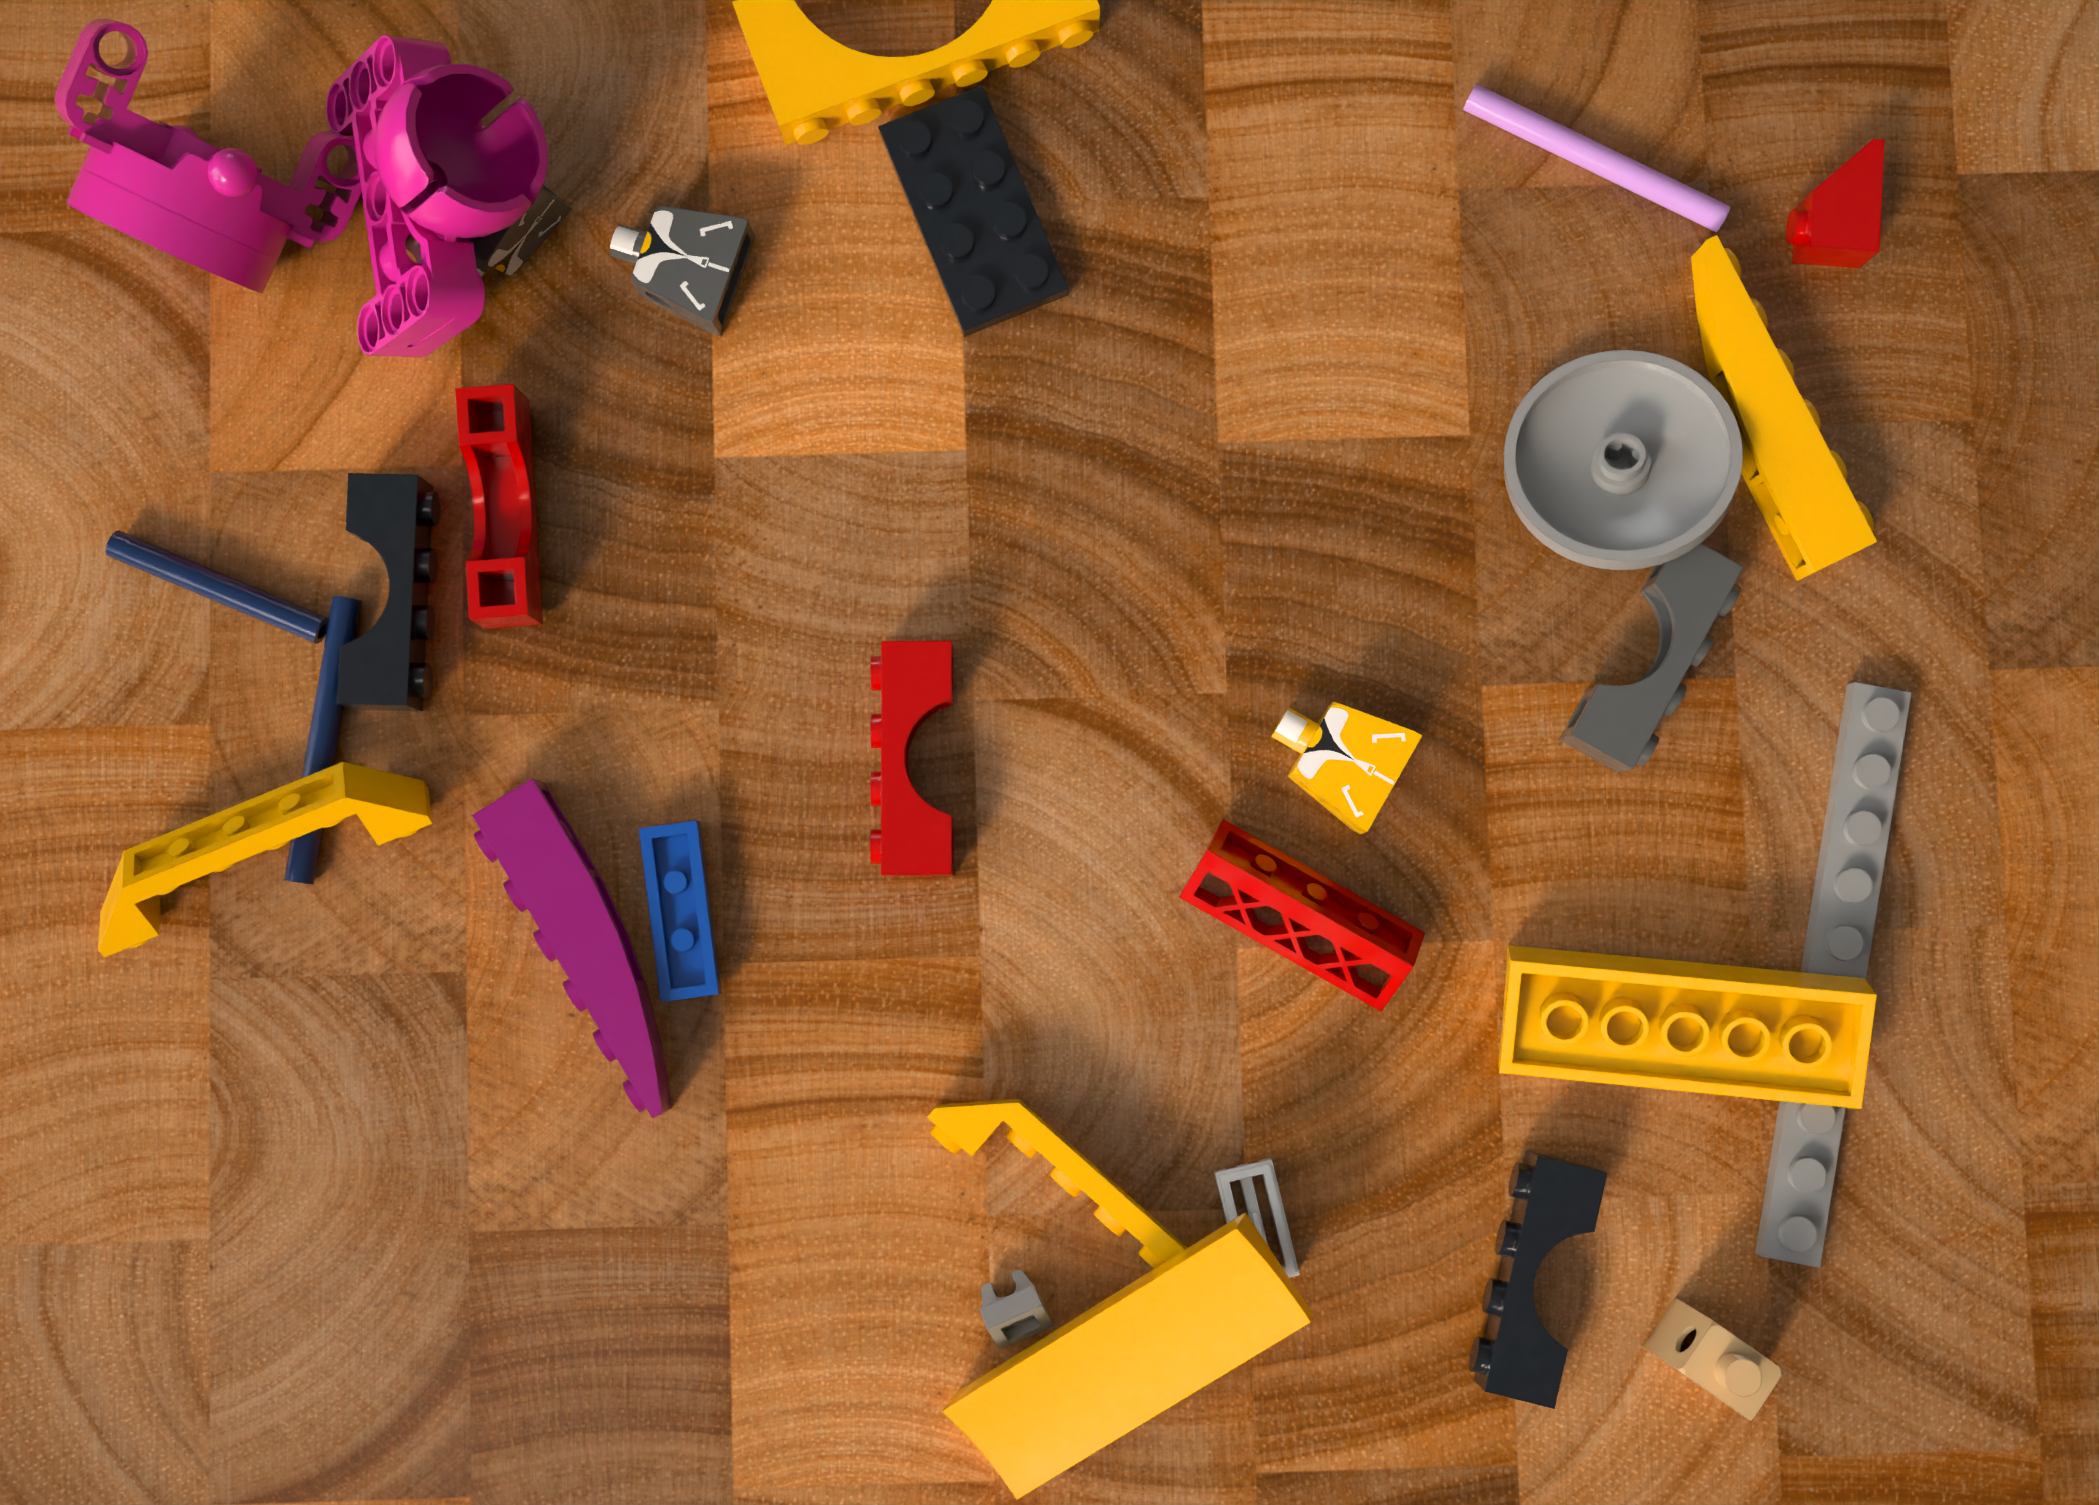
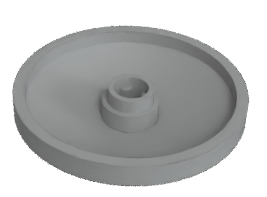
(1622, 459)

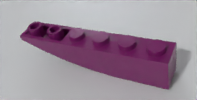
(579, 928)

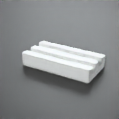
(1245, 1173)

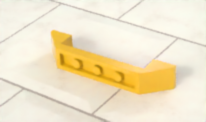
(384, 802)
(971, 1123)

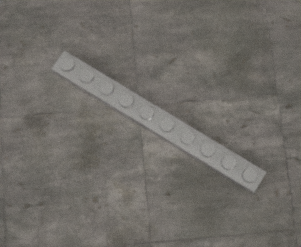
(1839, 945)

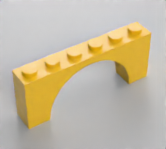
(824, 84)

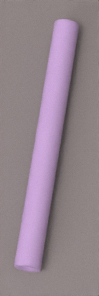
(1596, 158)

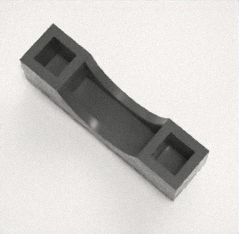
(1686, 596)

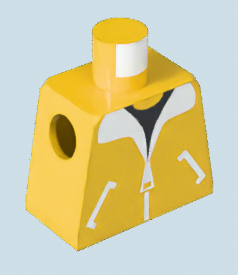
(1347, 760)

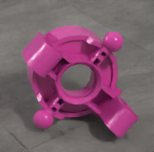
(184, 192)

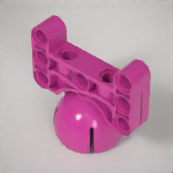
(431, 183)

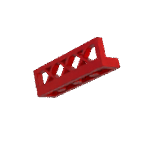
(1309, 907)

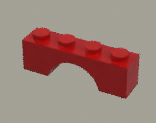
(500, 467)
(914, 685)

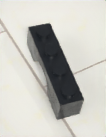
(388, 663)
(1549, 1206)

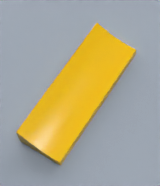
(1686, 1026)
(1130, 1357)

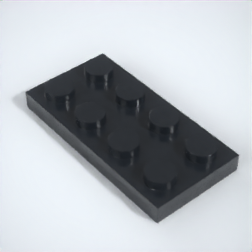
(973, 210)

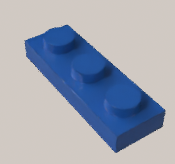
(680, 911)

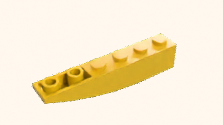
(1784, 455)

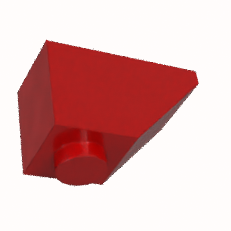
(1842, 215)

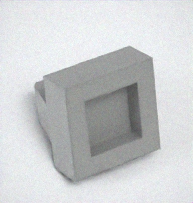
(1015, 1315)

